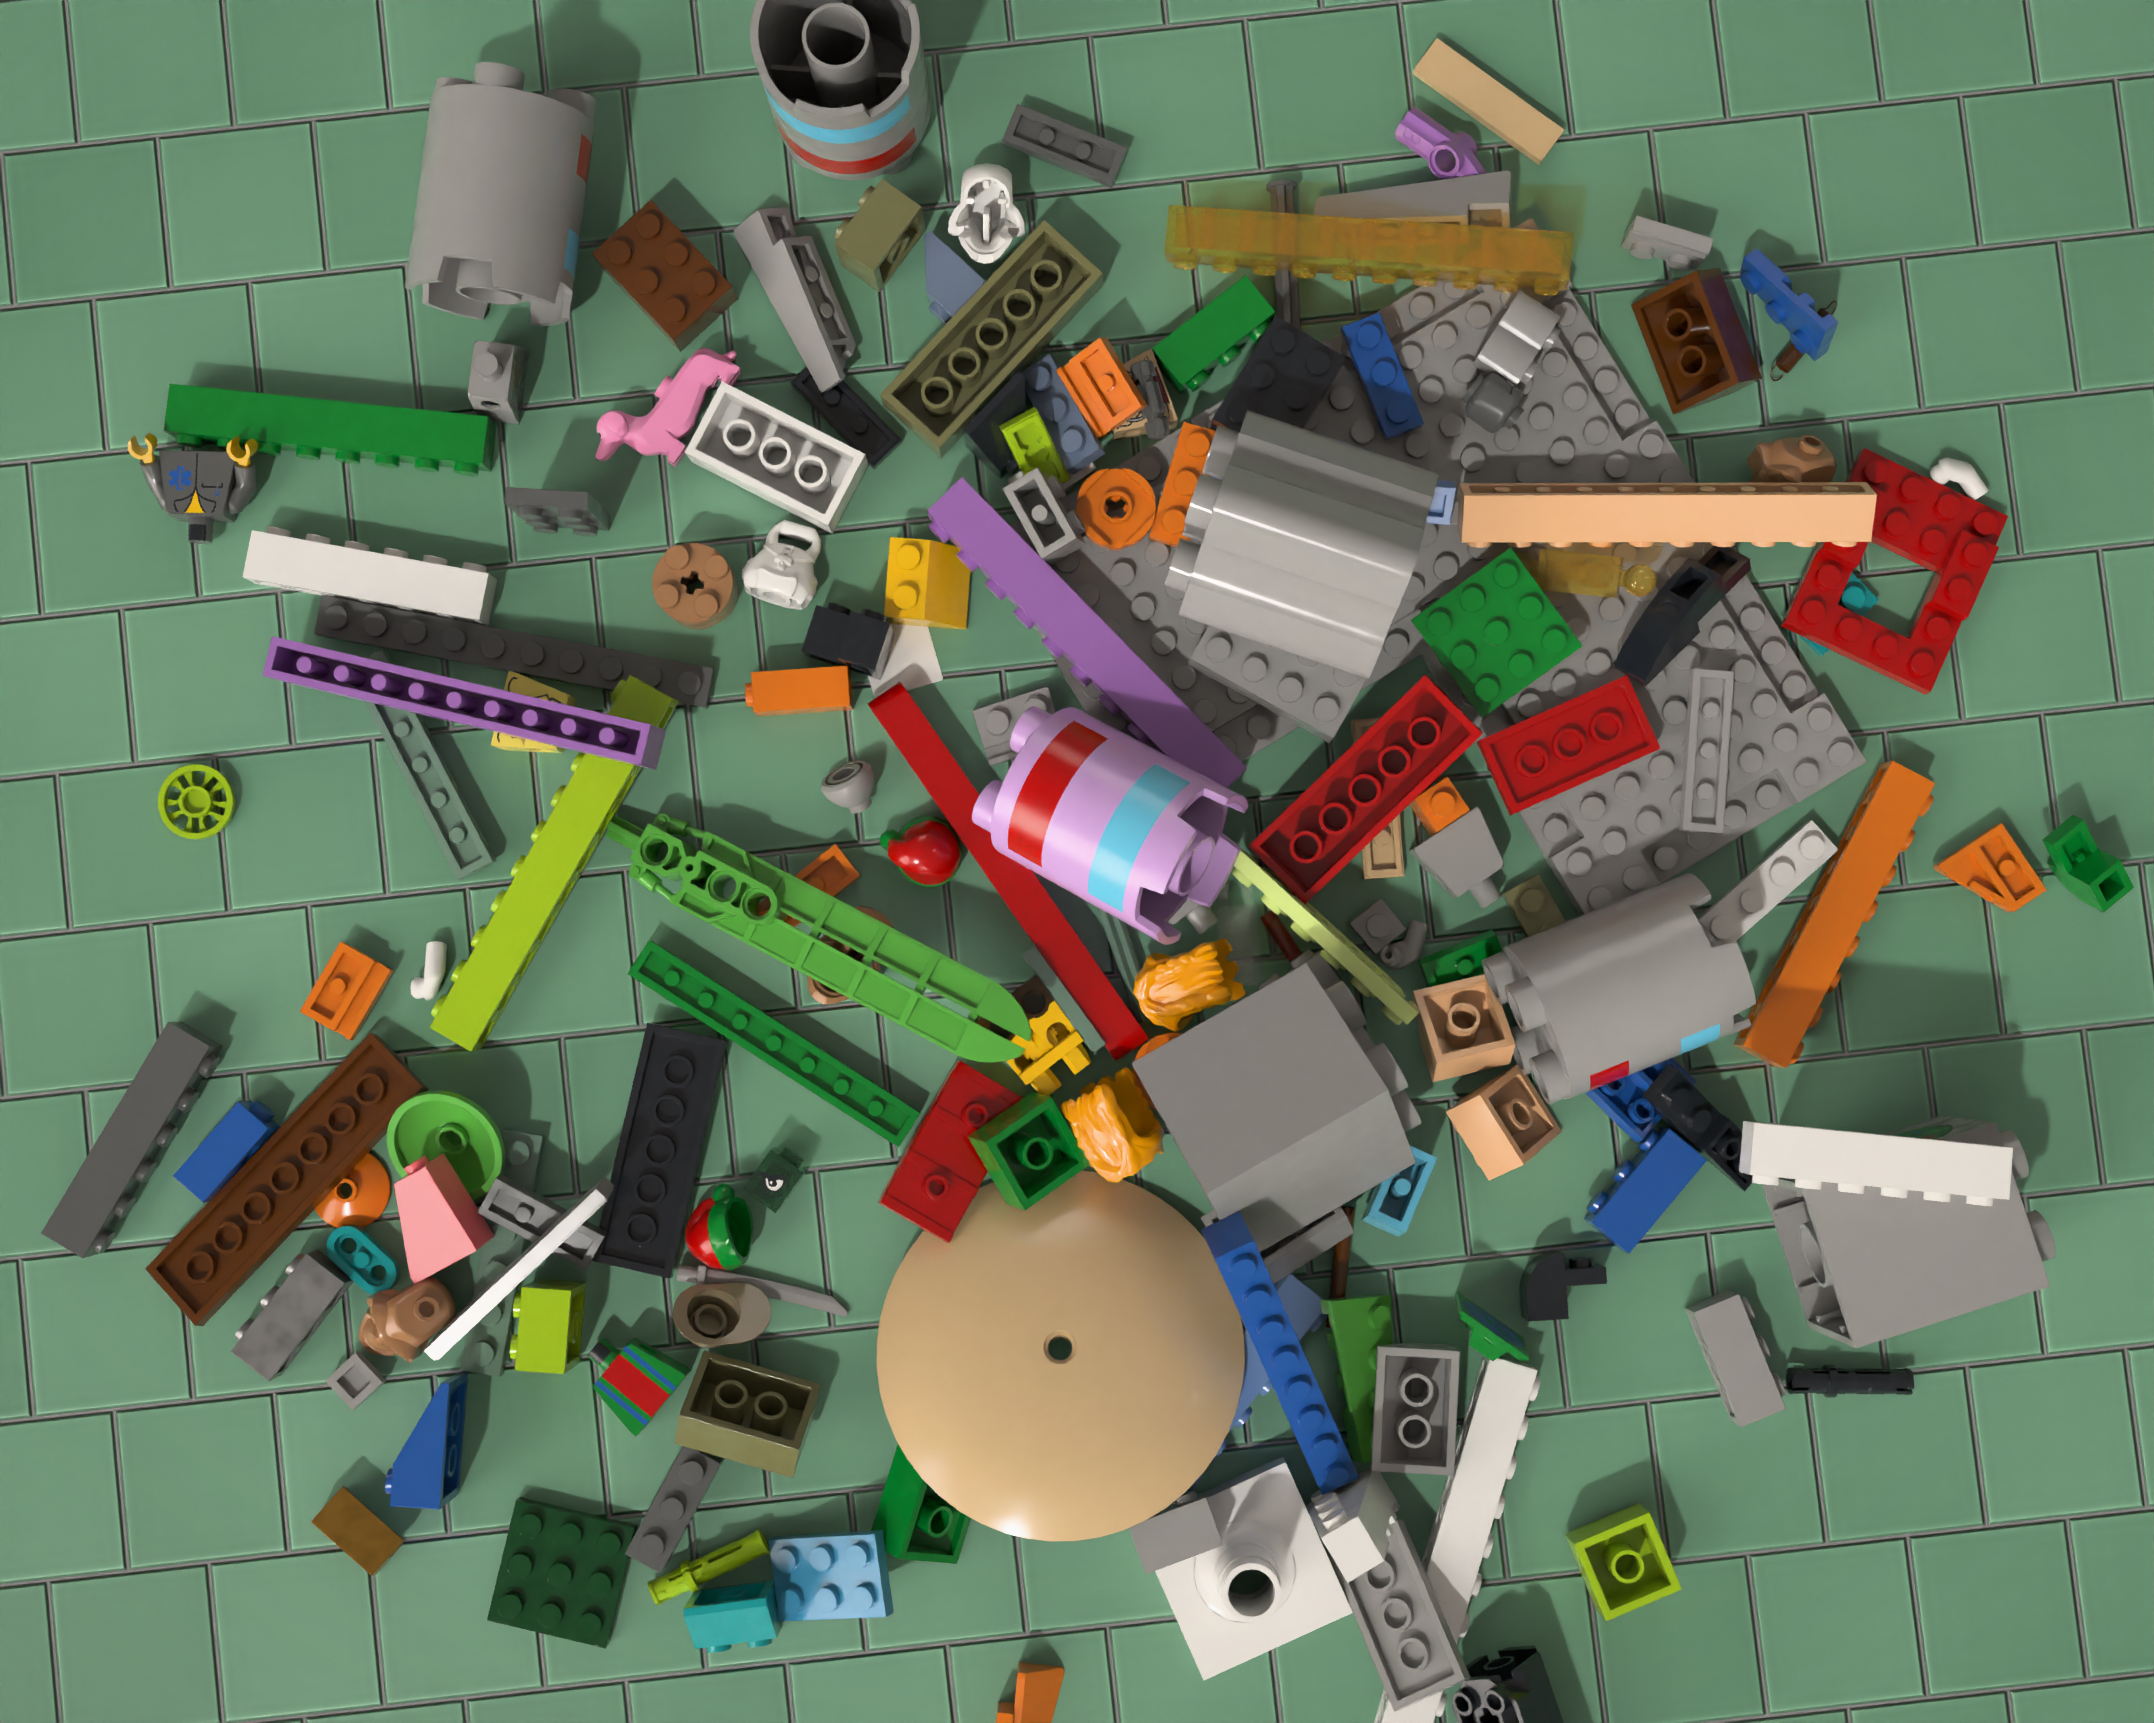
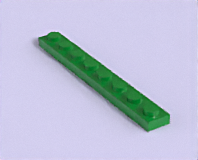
(774, 1043)

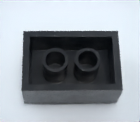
(1281, 379)

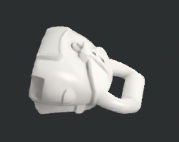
(783, 571)

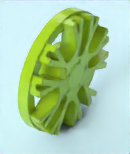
(196, 801)

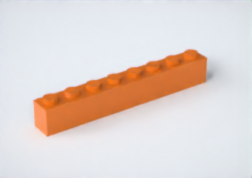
(1835, 914)

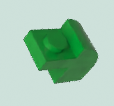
(2083, 867)

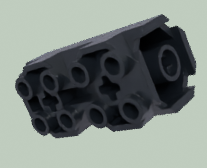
(1507, 1690)

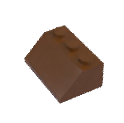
(1696, 340)

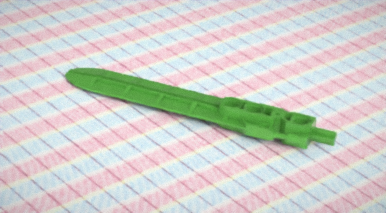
(737, 915)

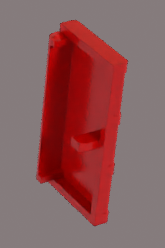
(940, 1164)

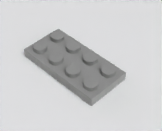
(1404, 1625)

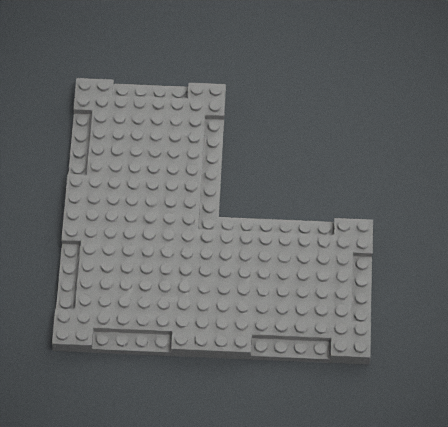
(1575, 428)

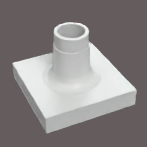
(1265, 1531)

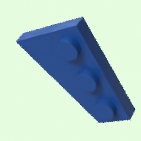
(1796, 312)

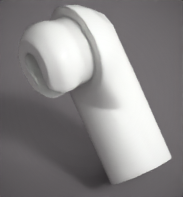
(1959, 472)
(433, 974)

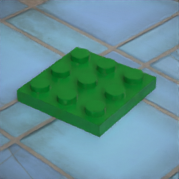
(1496, 632)

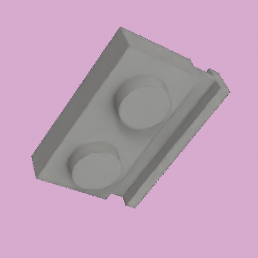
(1677, 246)
(998, 720)

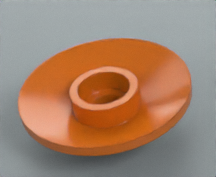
(368, 1199)

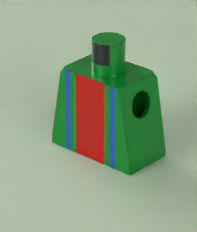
(635, 1380)

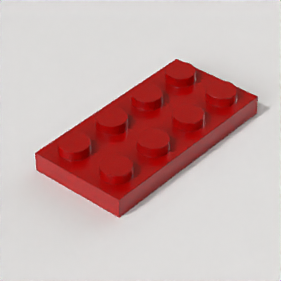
(1568, 745)

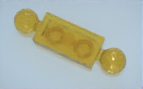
(1588, 573)

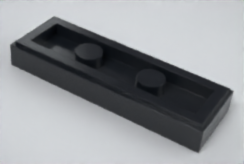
(850, 418)

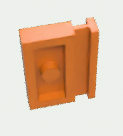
(1101, 387)
(346, 990)

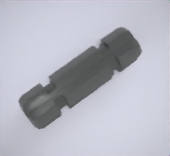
(1143, 373)

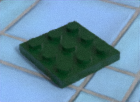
(561, 1572)

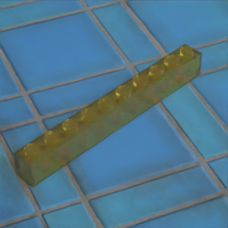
(1368, 248)

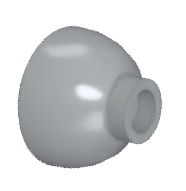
(850, 786)

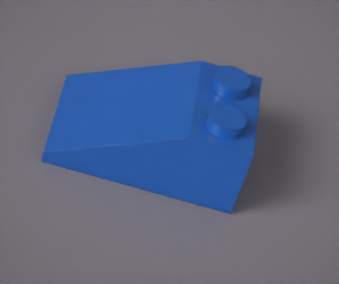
(430, 1461)

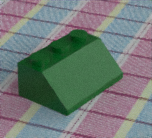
(916, 1519)

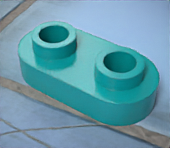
(362, 1262)

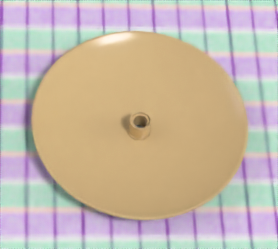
(1078, 1439)

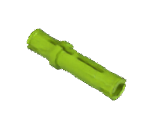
(693, 1574)

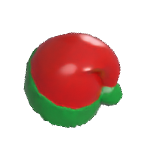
(924, 850)
(721, 1230)

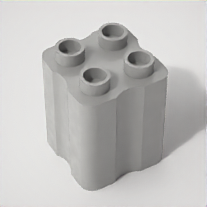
(1301, 542)

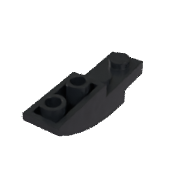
(1674, 613)
(1698, 1123)

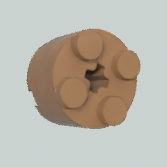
(685, 565)

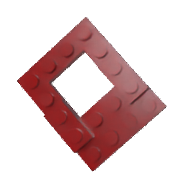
(1925, 526)

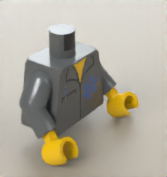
(199, 484)

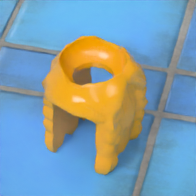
(1183, 984)
(1115, 1126)

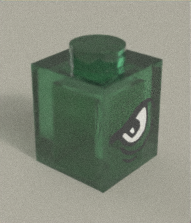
(776, 1178)

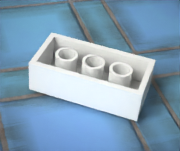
(777, 457)

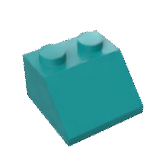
(733, 1616)

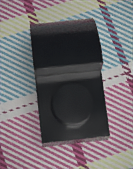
(1545, 1282)

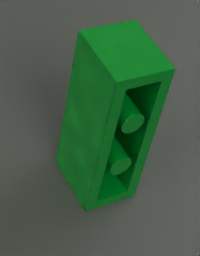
(1214, 336)

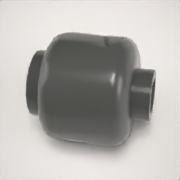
(1493, 402)

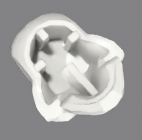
(986, 213)

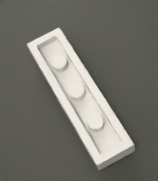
(1768, 884)

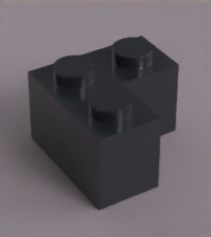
(850, 639)

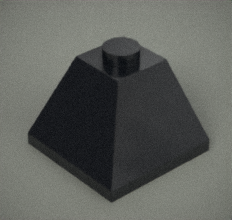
(984, 435)

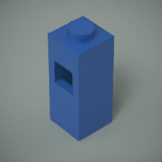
(227, 1149)

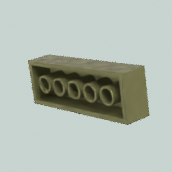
(992, 338)

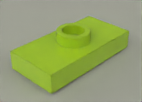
(1033, 445)

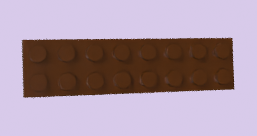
(284, 1180)

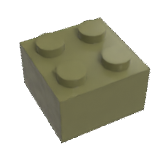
(879, 234)

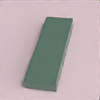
(1063, 999)

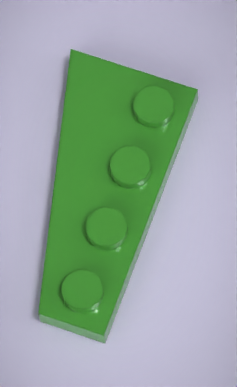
(1356, 1330)

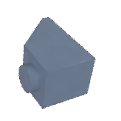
(948, 279)

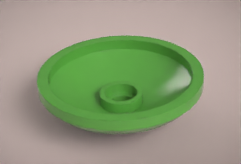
(427, 1126)

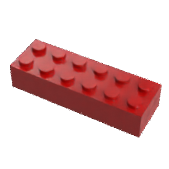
(1365, 789)

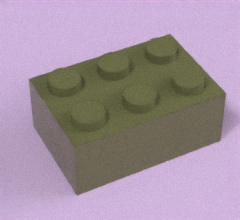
(747, 1413)

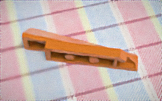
(1034, 1696)

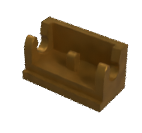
(358, 1531)

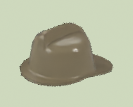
(721, 1313)

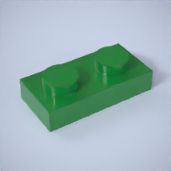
(1459, 960)

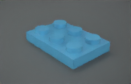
(831, 1576)

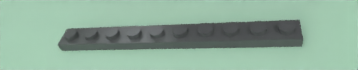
(508, 650)

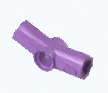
(1435, 141)

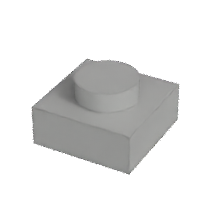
(1377, 926)
(355, 1380)

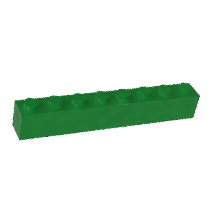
(331, 428)

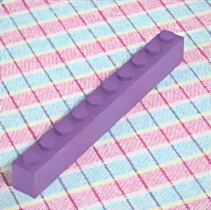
(1078, 634)
(465, 703)

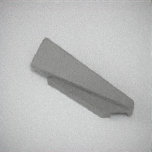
(1459, 201)
(799, 292)

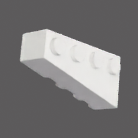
(1356, 1522)

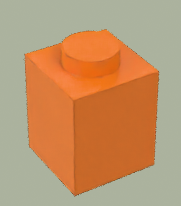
(1439, 806)

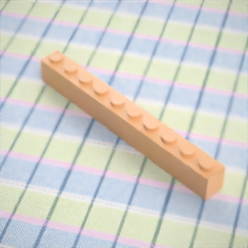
(1666, 513)

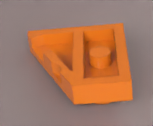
(1993, 870)

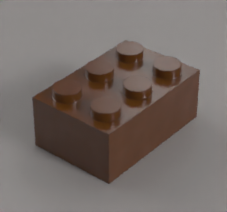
(665, 275)

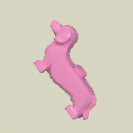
(674, 412)

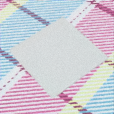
(909, 661)

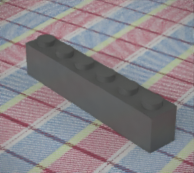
(132, 1140)

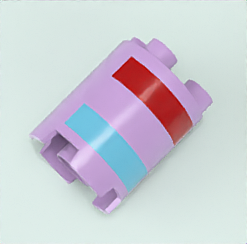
(1110, 819)

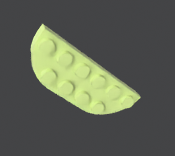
(1337, 949)

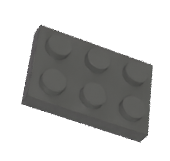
(558, 509)

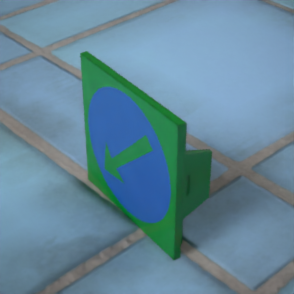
(1489, 1334)

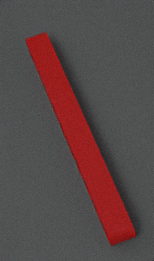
(1012, 880)

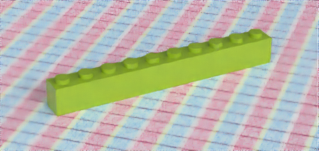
(544, 878)

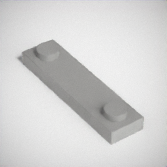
(1706, 751)

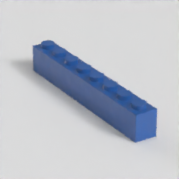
(1280, 1351)

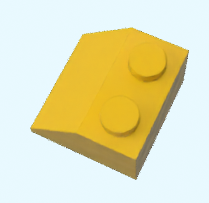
(926, 584)

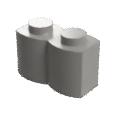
(1518, 339)

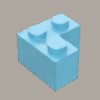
(1398, 1196)

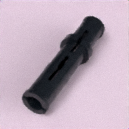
(1836, 1381)

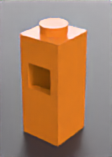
(800, 691)

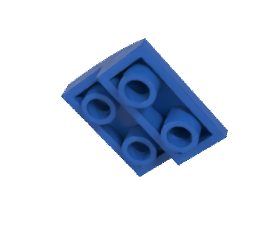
(1624, 1100)

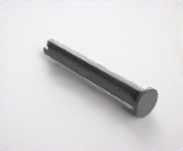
(1285, 283)

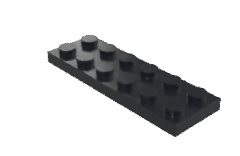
(660, 1149)

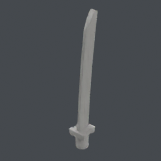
(771, 1289)

